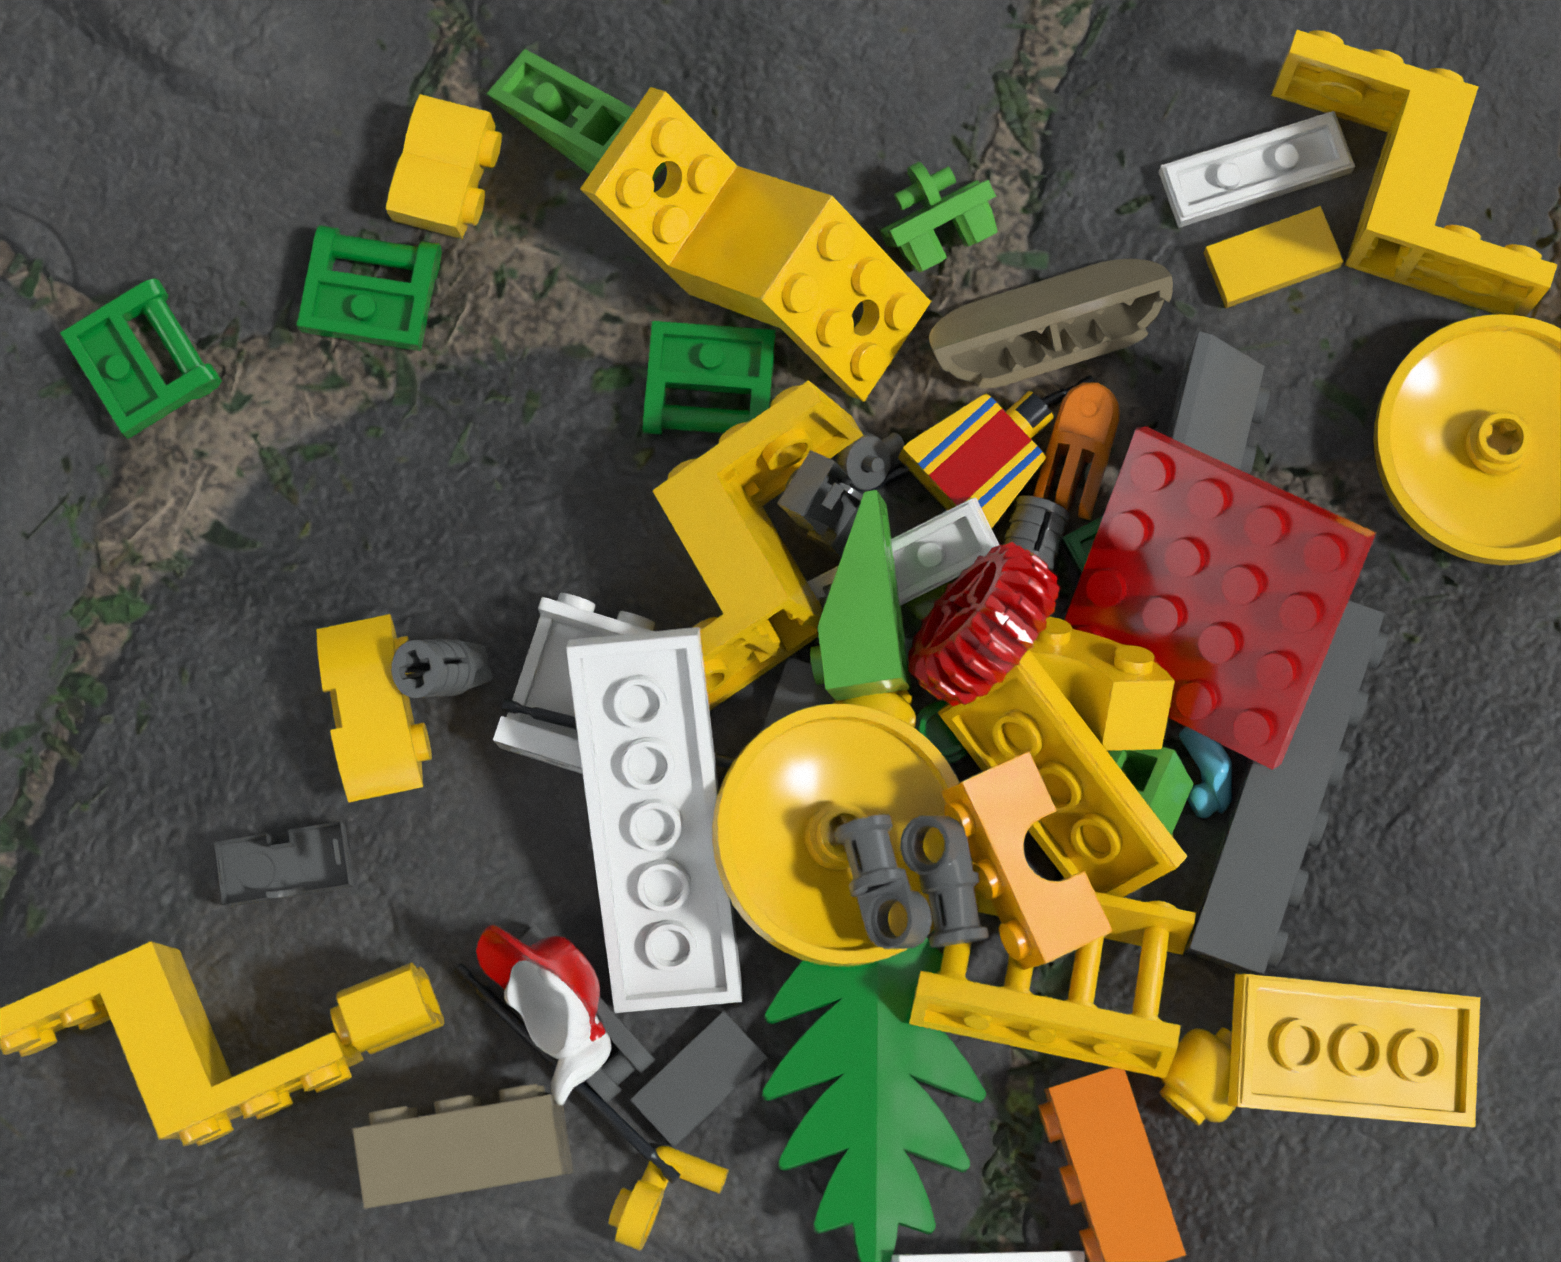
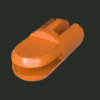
(1082, 434)

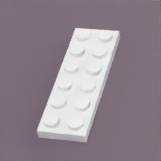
(652, 817)

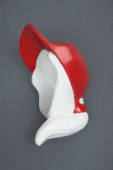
(555, 996)

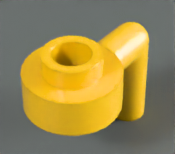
(637, 1209)

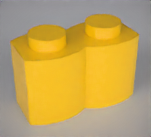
(443, 166)
(387, 1010)

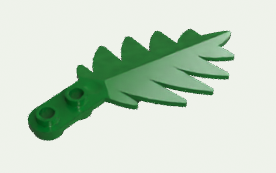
(876, 1103)

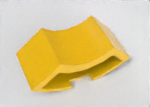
(1109, 685)
(375, 728)

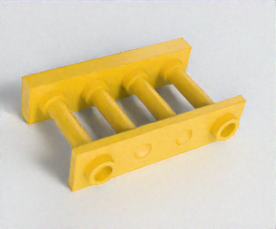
(1071, 1026)

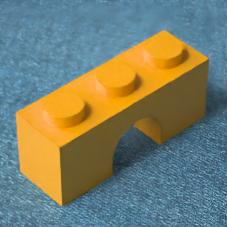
(1036, 915)

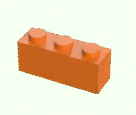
(1111, 1170)

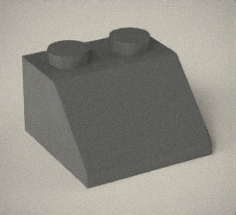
(1219, 401)

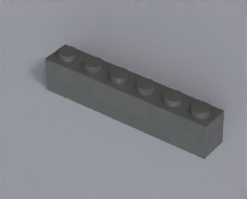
(1281, 812)

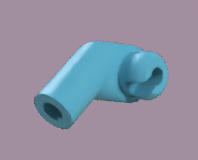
(1215, 771)

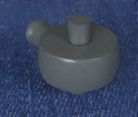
(868, 459)

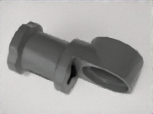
(946, 881)
(881, 883)

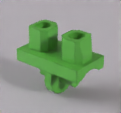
(965, 207)

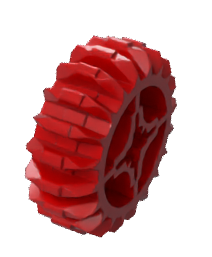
(983, 624)

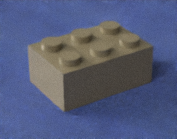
(461, 1146)

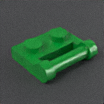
(367, 306)
(706, 360)
(122, 368)

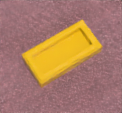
(1273, 257)

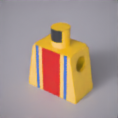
(980, 453)

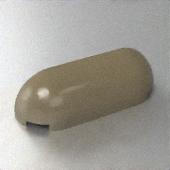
(1051, 322)

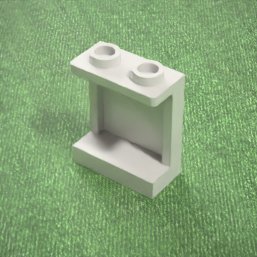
(547, 680)

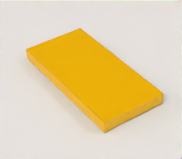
(1099, 815)
(1354, 1051)

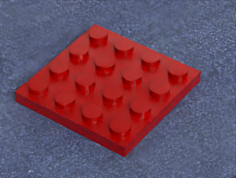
(1223, 587)

